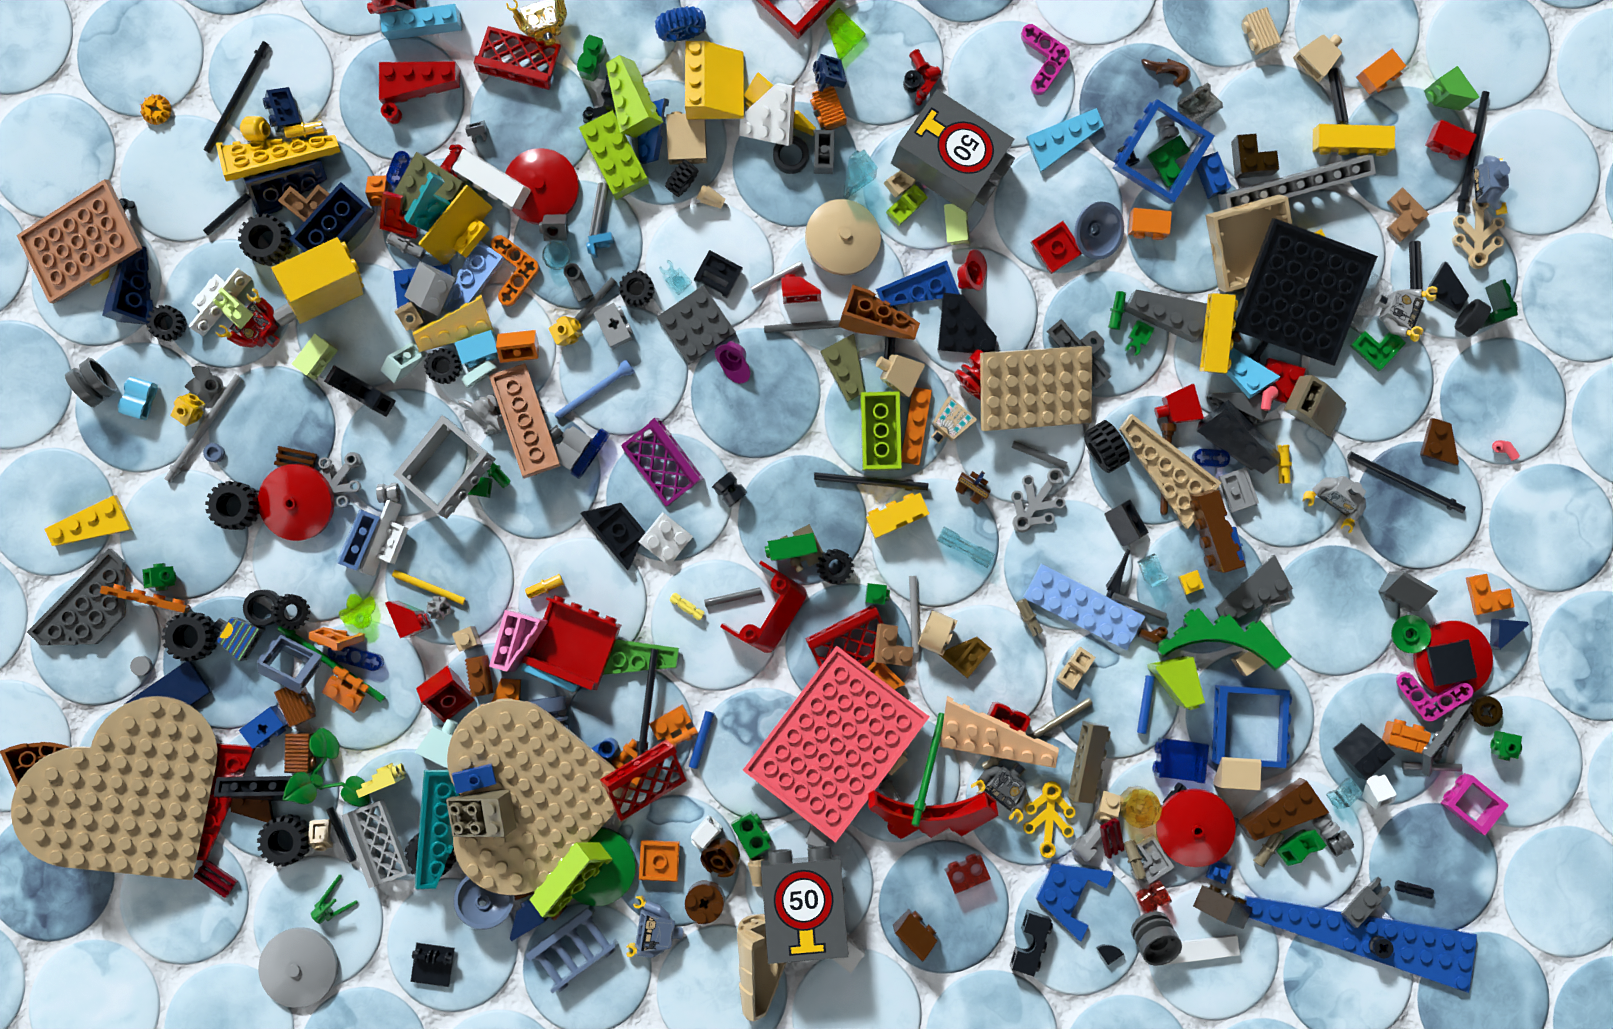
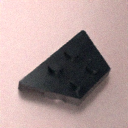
(617, 530)

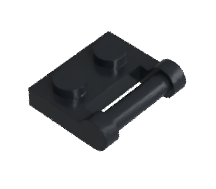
(721, 268)

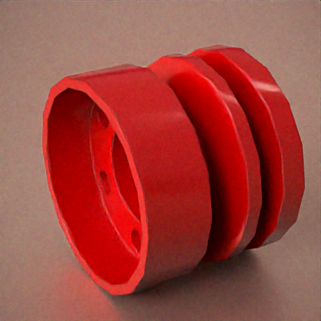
(970, 376)

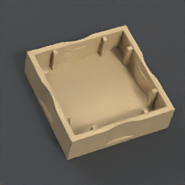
(1238, 236)

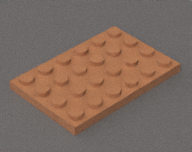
(79, 241)

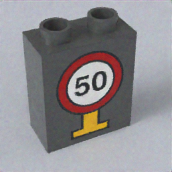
(954, 152)
(804, 906)

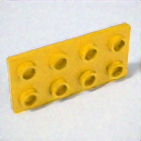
(458, 227)

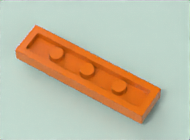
(915, 426)

